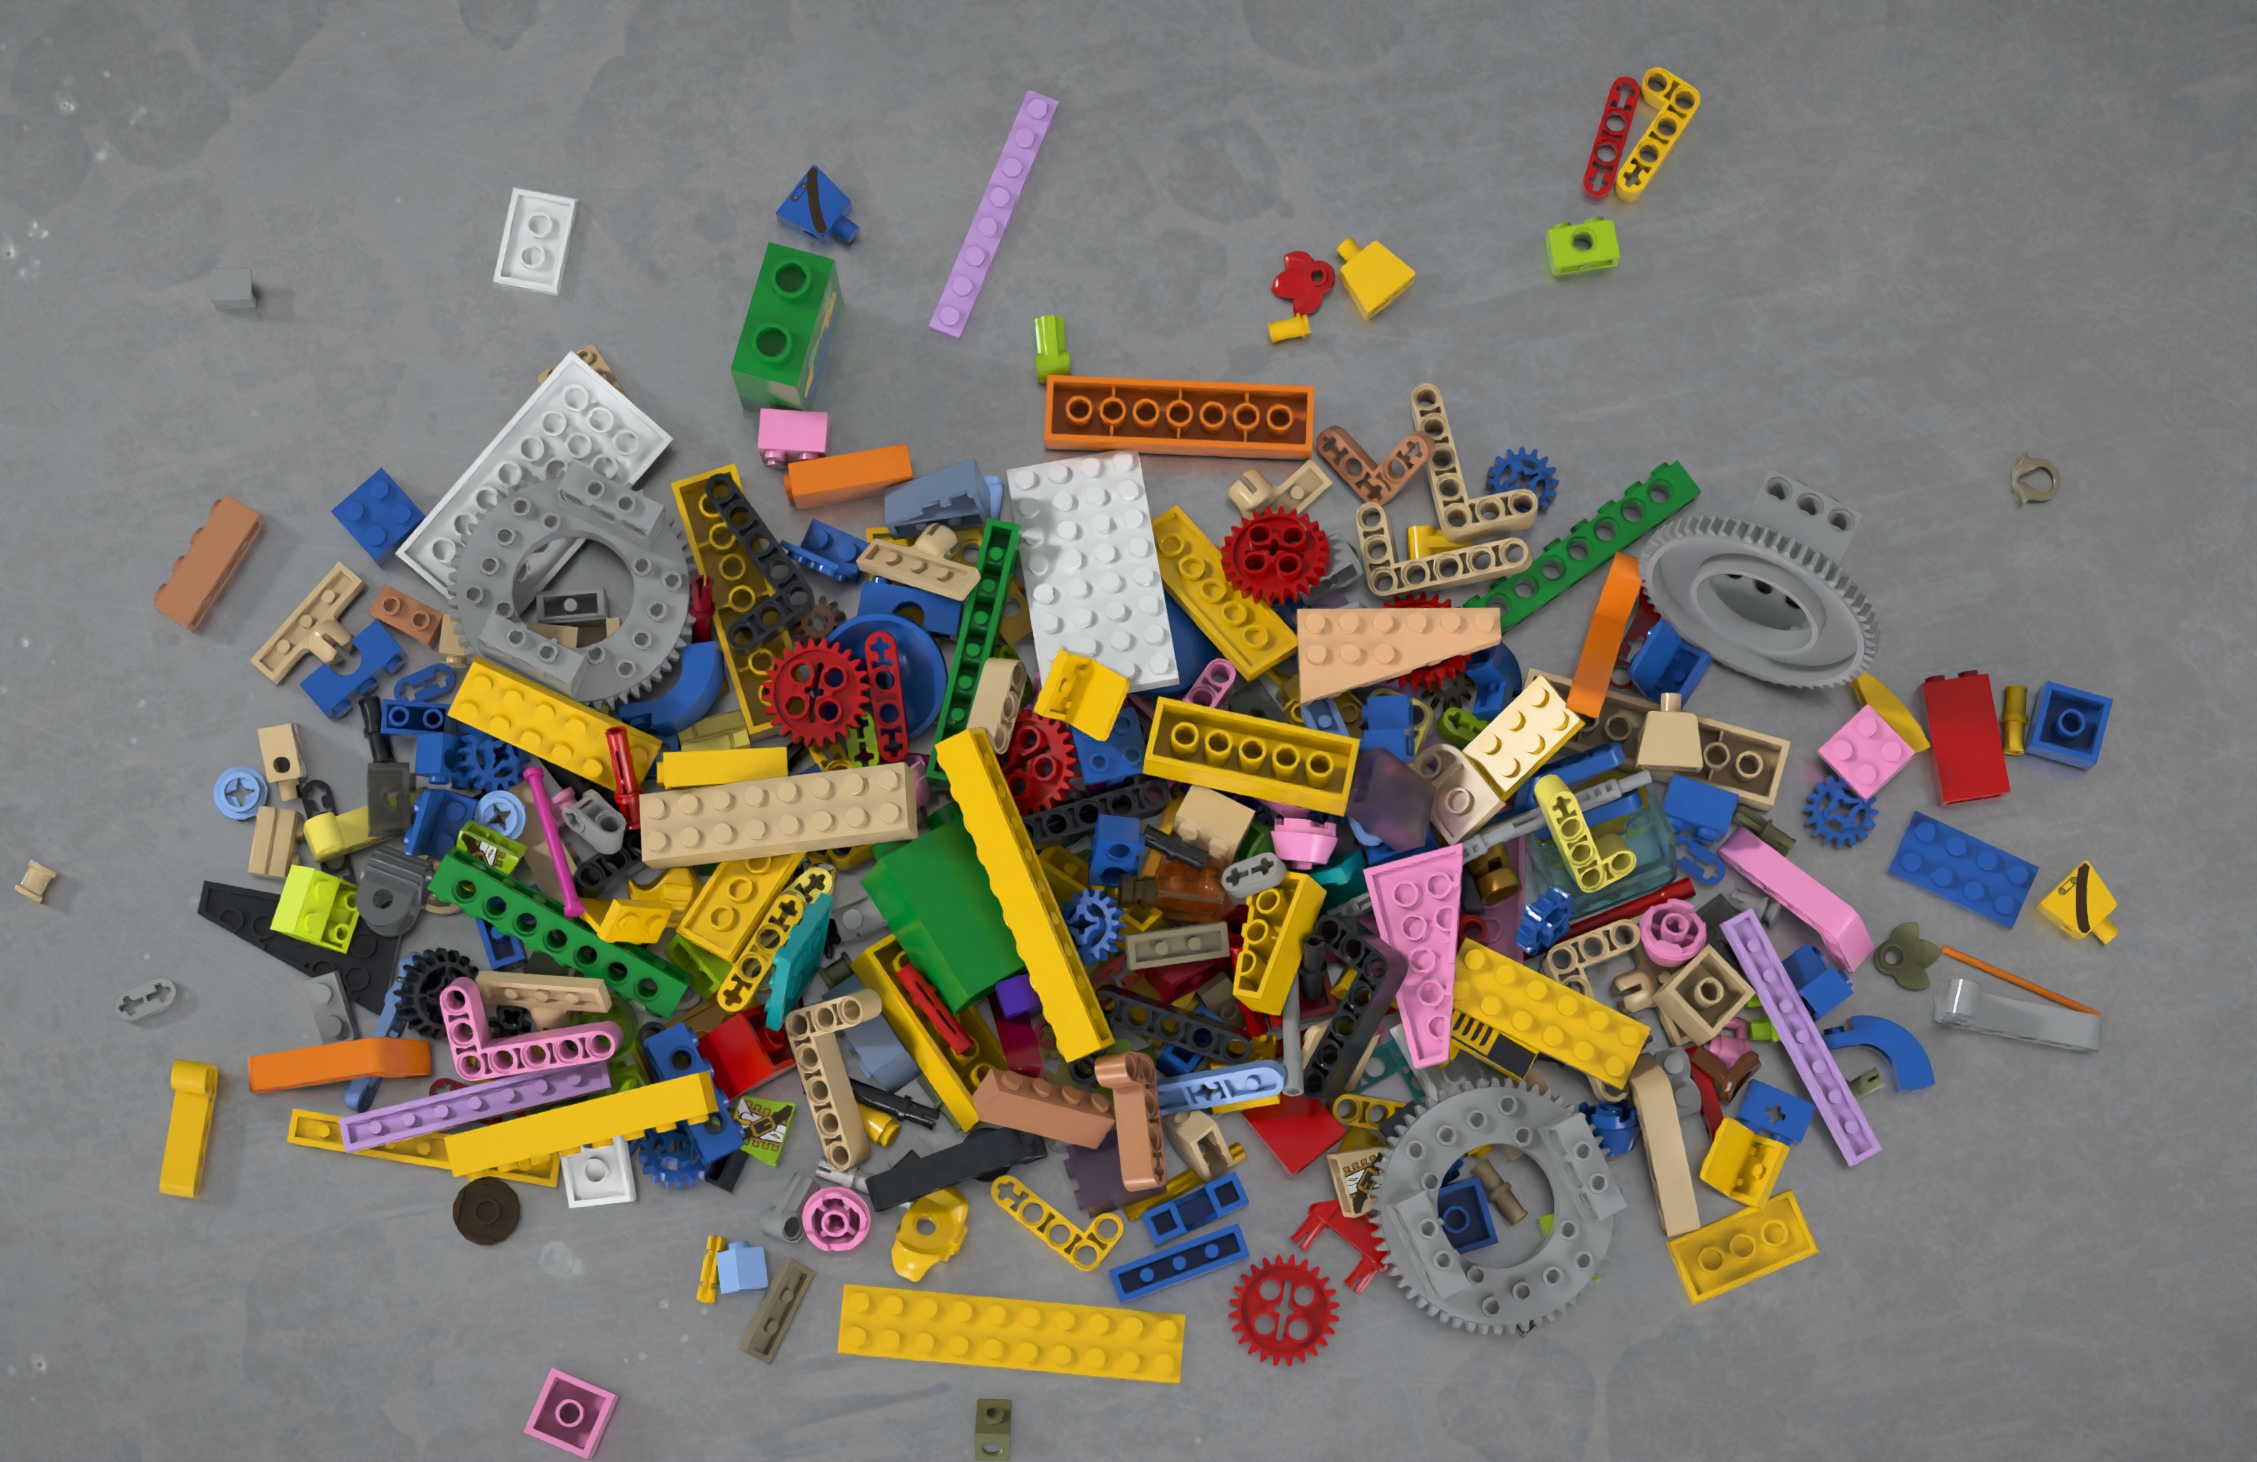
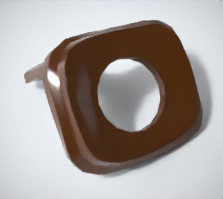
(1728, 1080)

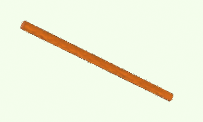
(2018, 981)

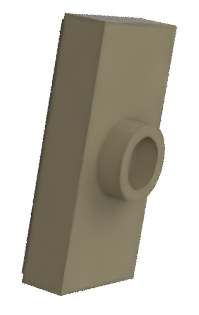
(1218, 998)

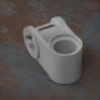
(596, 822)

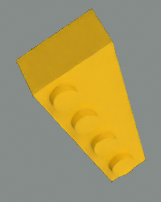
(1274, 941)

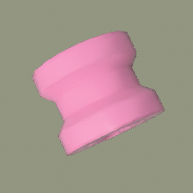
(559, 801)

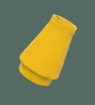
(879, 1127)

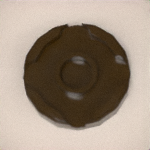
(487, 1211)

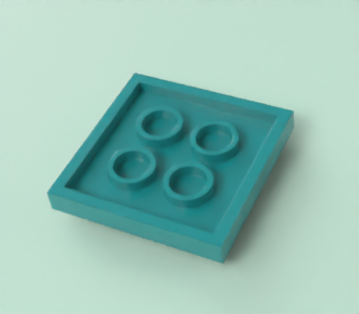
(798, 961)

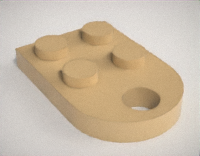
(1462, 794)

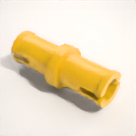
(2015, 719)

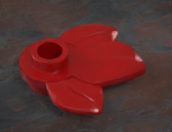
(1298, 282)

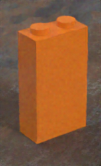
(847, 476)

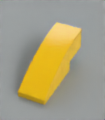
(1891, 710)

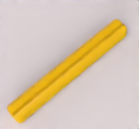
(1178, 1186)

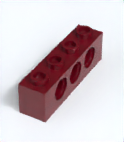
(1182, 978)

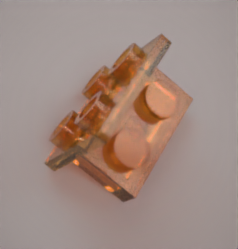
(1190, 894)

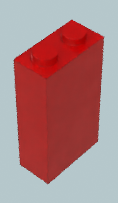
(1963, 738)

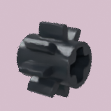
(509, 1015)

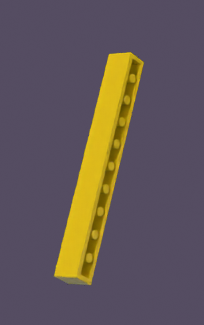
(1024, 894)

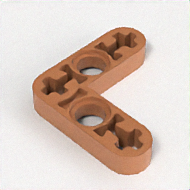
(1382, 473)

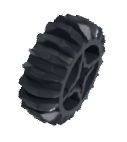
(437, 966)

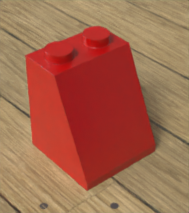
(746, 1052)
(1294, 1131)

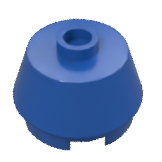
(1615, 1123)

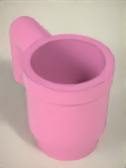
(1728, 1048)

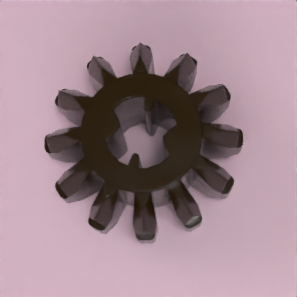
(1450, 695)

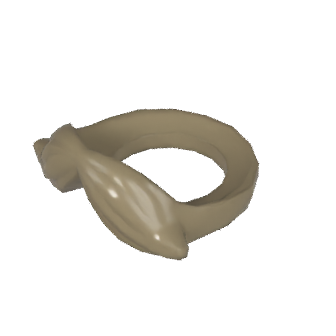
(2023, 490)

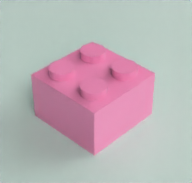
(793, 436)
(1866, 753)
(571, 1413)

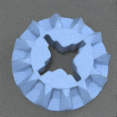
(229, 782)
(487, 811)

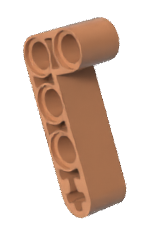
(1137, 1117)

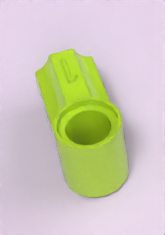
(1051, 345)

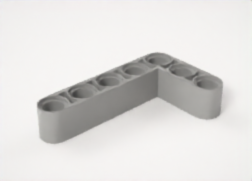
(1965, 1007)

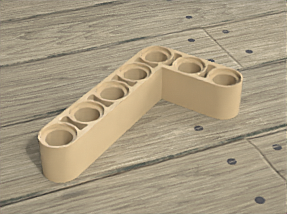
(1451, 478)
(1433, 564)
(1575, 974)
(825, 1075)
(1663, 1146)

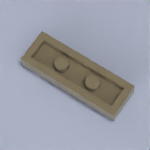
(1176, 945)
(776, 1310)

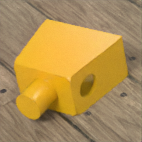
(1372, 275)

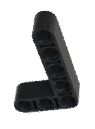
(764, 562)
(1099, 804)
(596, 868)
(1355, 1005)
(1154, 1028)
(953, 1166)

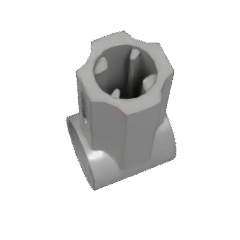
(785, 1219)

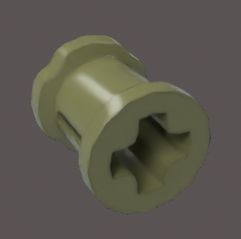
(837, 971)

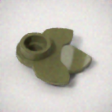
(1912, 956)

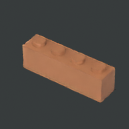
(208, 562)
(1043, 1108)

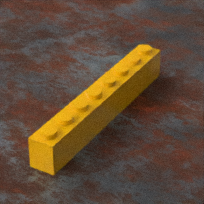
(582, 1124)

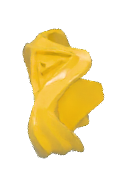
(674, 886)
(917, 1252)

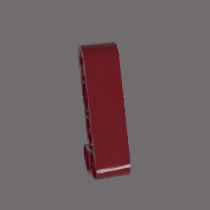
(1018, 1042)

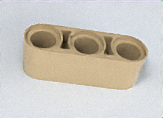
(998, 700)

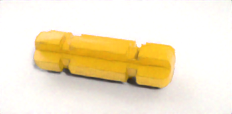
(709, 1274)

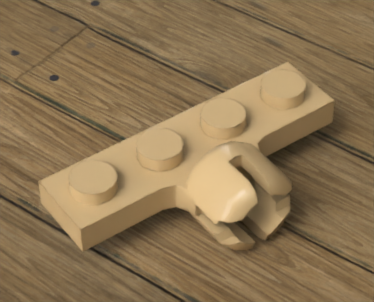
(1257, 492)
(923, 565)
(312, 627)
(1643, 984)
(545, 996)

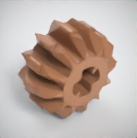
(825, 614)

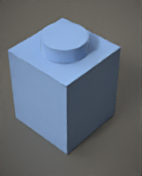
(742, 1268)

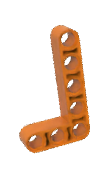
(1604, 636)
(340, 1062)

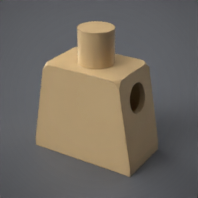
(1670, 739)
(1195, 1127)

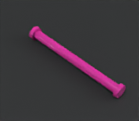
(573, 906)

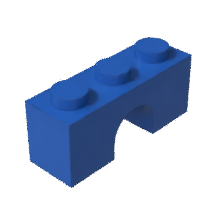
(941, 613)
(378, 656)
(1195, 1209)

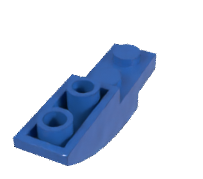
(413, 718)

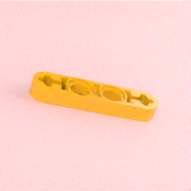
(756, 951)

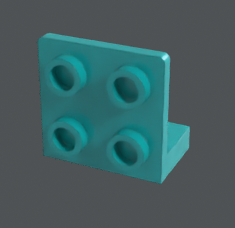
(1341, 878)

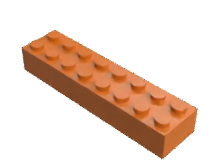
(1179, 417)

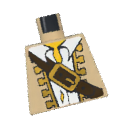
(281, 743)
(1352, 1178)

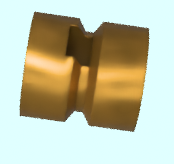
(1494, 876)

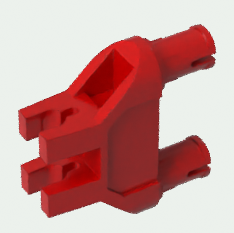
(1353, 1230)

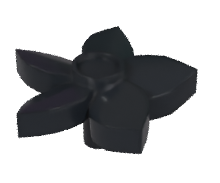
(831, 938)

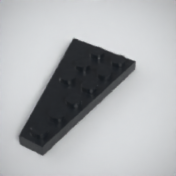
(248, 914)

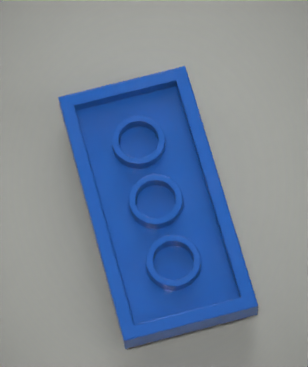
(1963, 870)

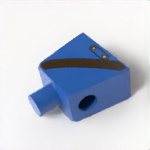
(818, 209)

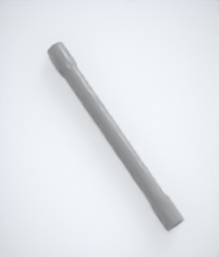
(1291, 1040)

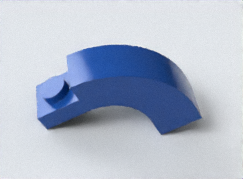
(688, 700)
(1897, 1045)

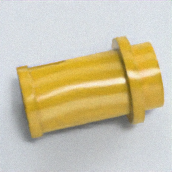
(1289, 328)

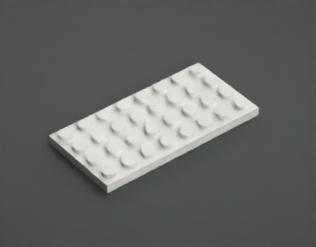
(564, 421)
(1093, 566)

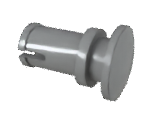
(1762, 907)

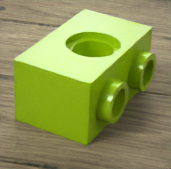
(1568, 259)

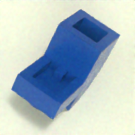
(1498, 680)

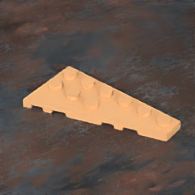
(1377, 644)

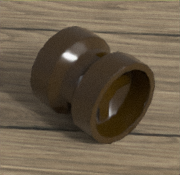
(1136, 891)

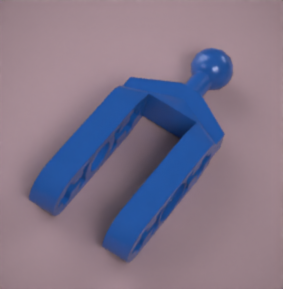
(1570, 770)

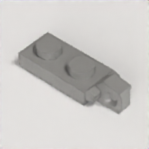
(331, 1008)

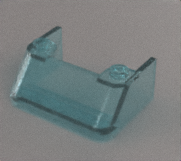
(1649, 838)

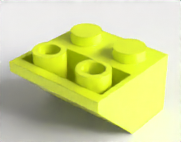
(317, 909)

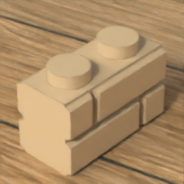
(275, 843)

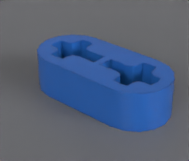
(424, 677)
(1702, 855)

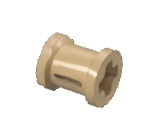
(35, 881)

